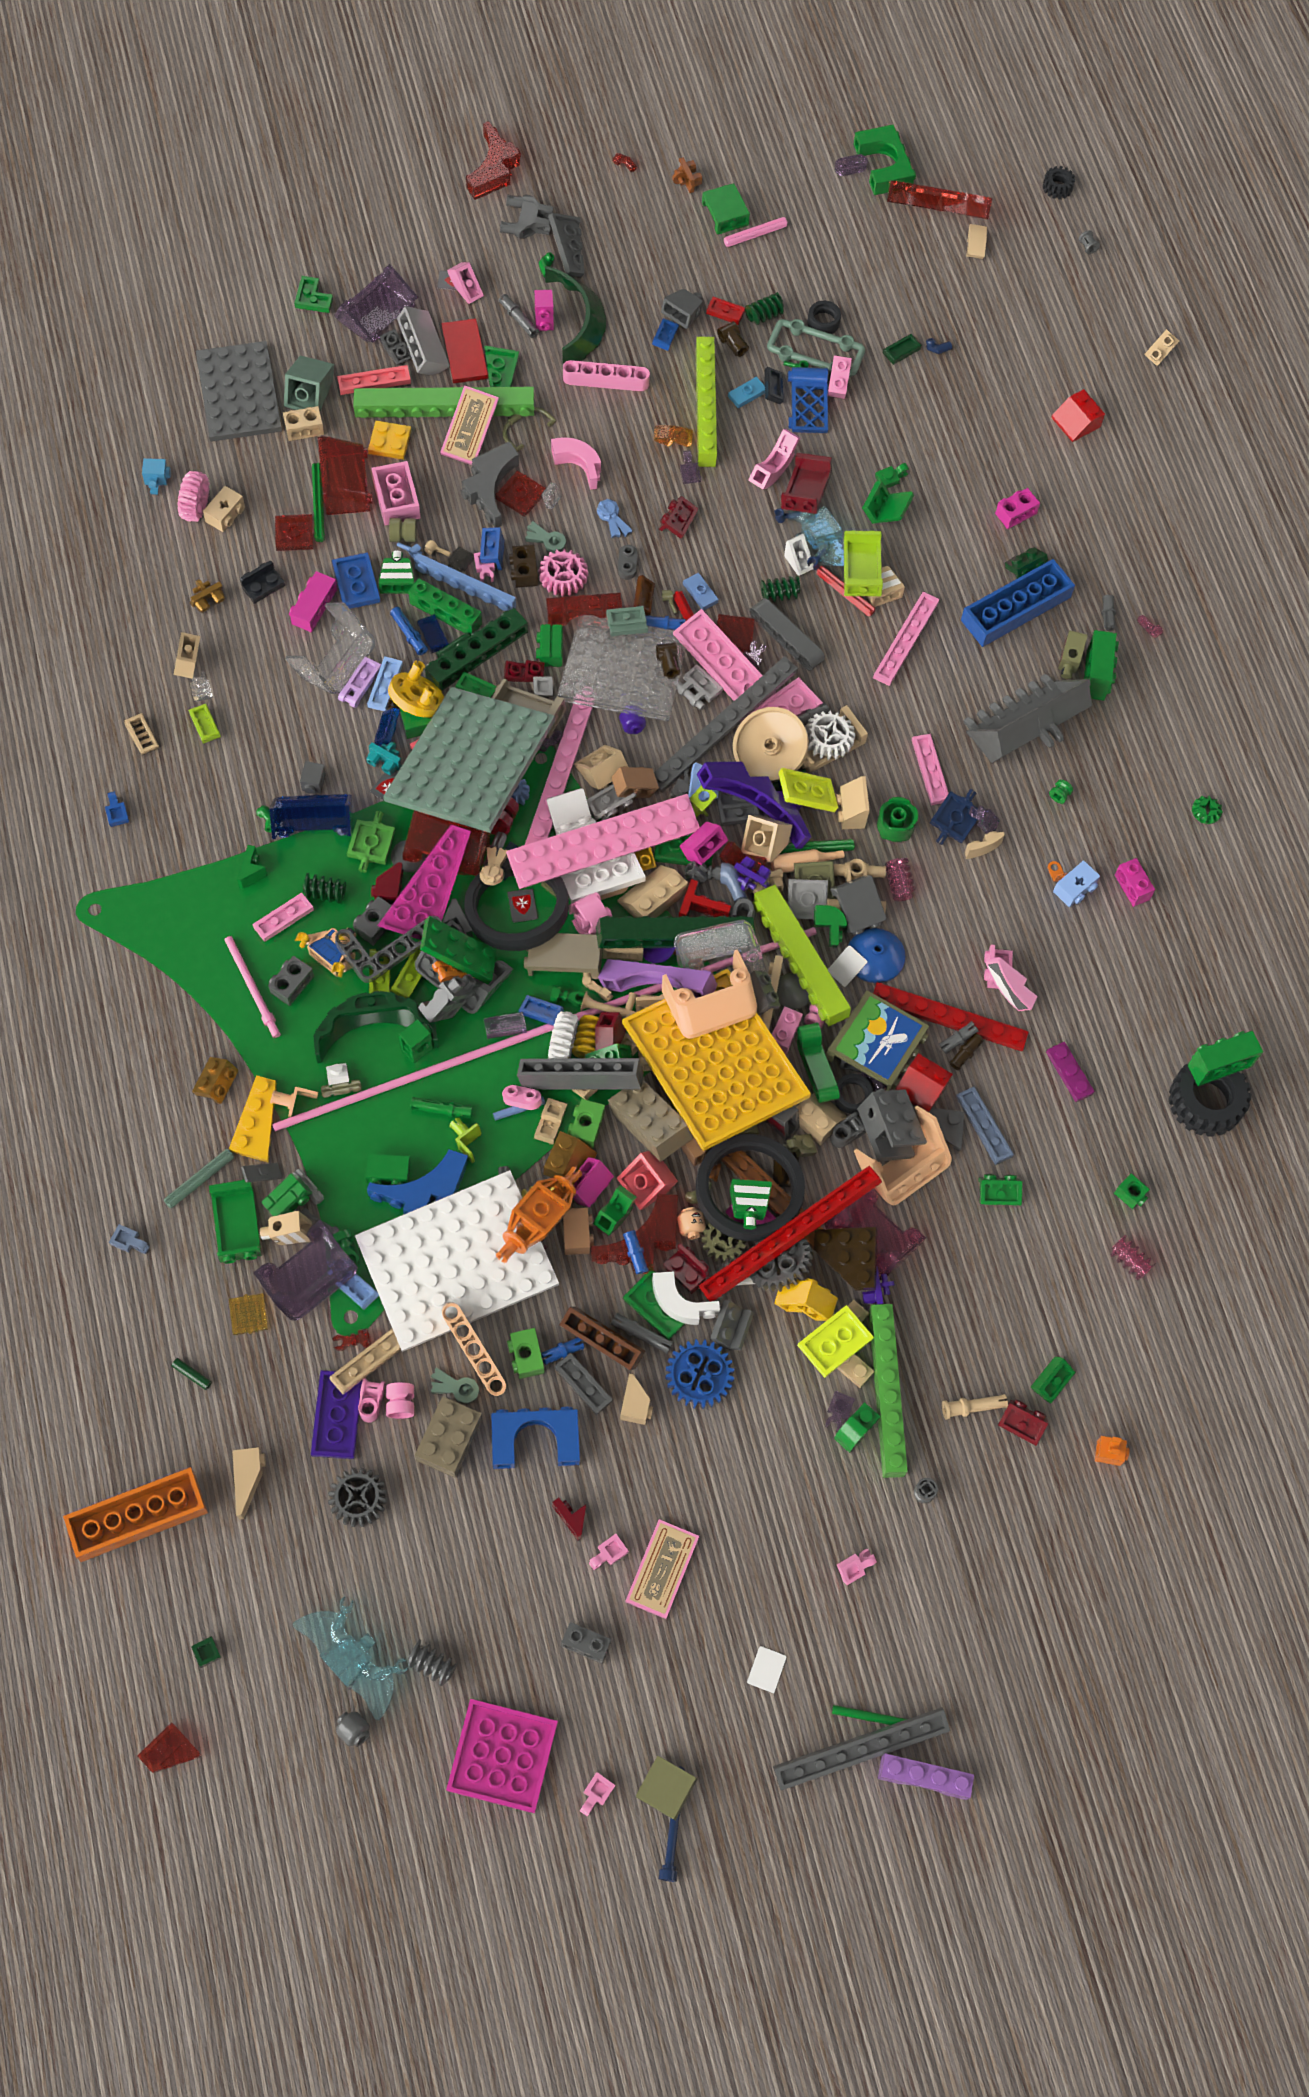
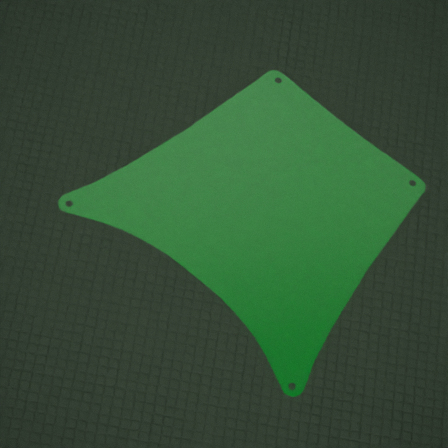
(182, 931)

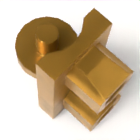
(205, 593)

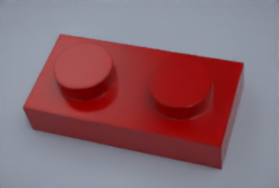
(725, 310)

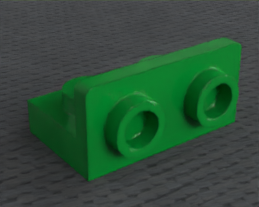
(1000, 1190)

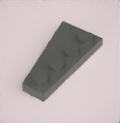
(567, 237)

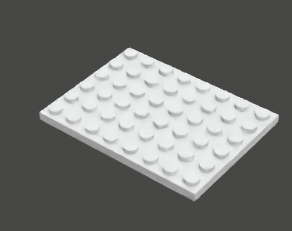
(450, 1256)

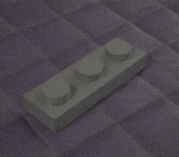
(583, 1384)

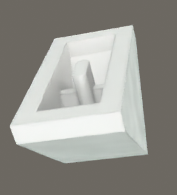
(798, 554)

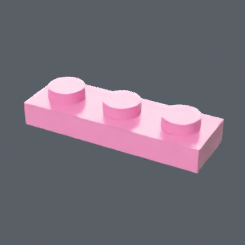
(283, 917)

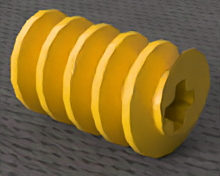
(585, 1036)

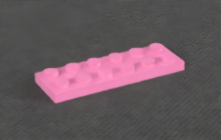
(717, 654)

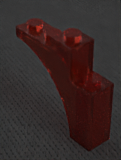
(495, 169)
(656, 1232)

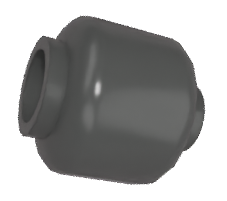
(352, 1729)

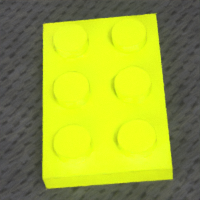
(808, 790)
(835, 1341)

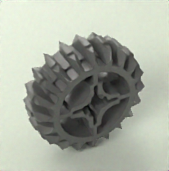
(351, 1504)

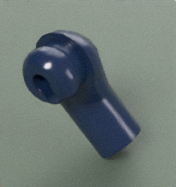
(936, 348)

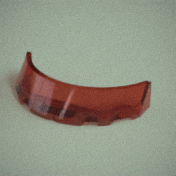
(939, 199)

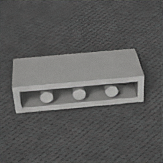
(422, 341)

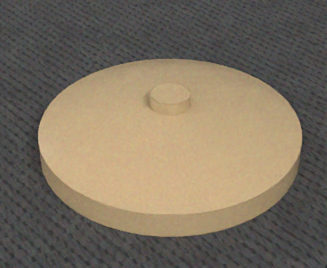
(770, 741)

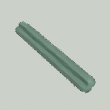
(198, 1178)

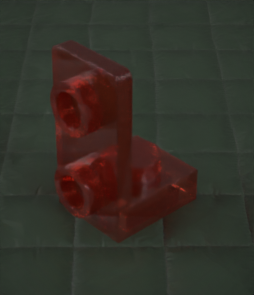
(732, 854)

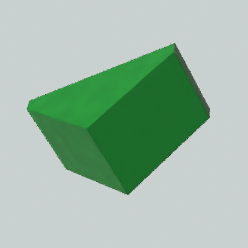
(413, 724)

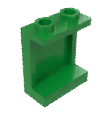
(726, 208)

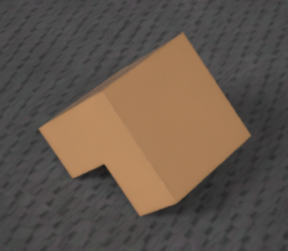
(693, 1151)

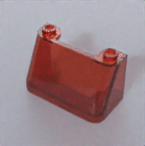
(343, 476)
(427, 831)

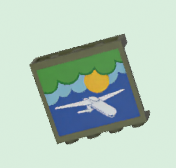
(879, 1040)

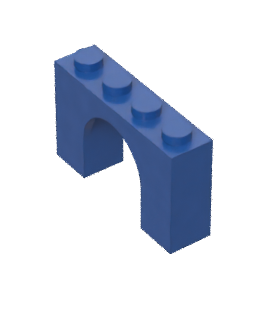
(508, 1424)

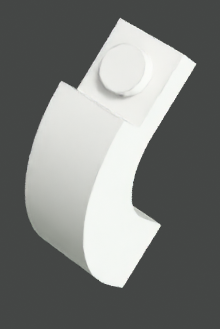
(678, 1307)

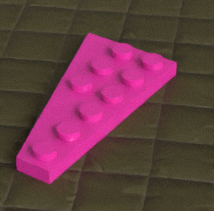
(430, 886)

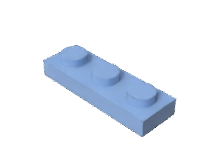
(379, 695)

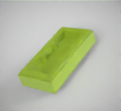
(204, 723)

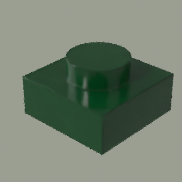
(206, 1652)

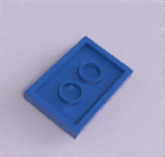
(356, 580)

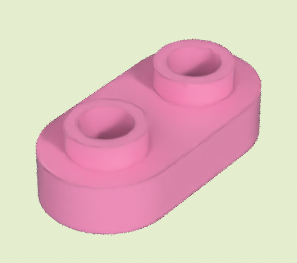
(522, 1097)

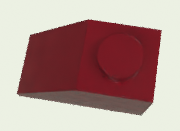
(389, 884)

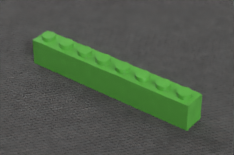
(887, 1391)

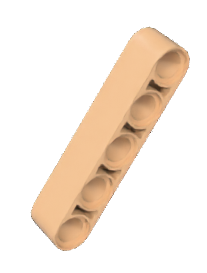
(475, 1359)

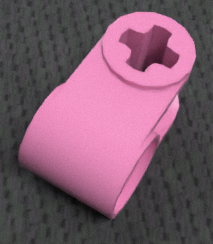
(370, 1396)

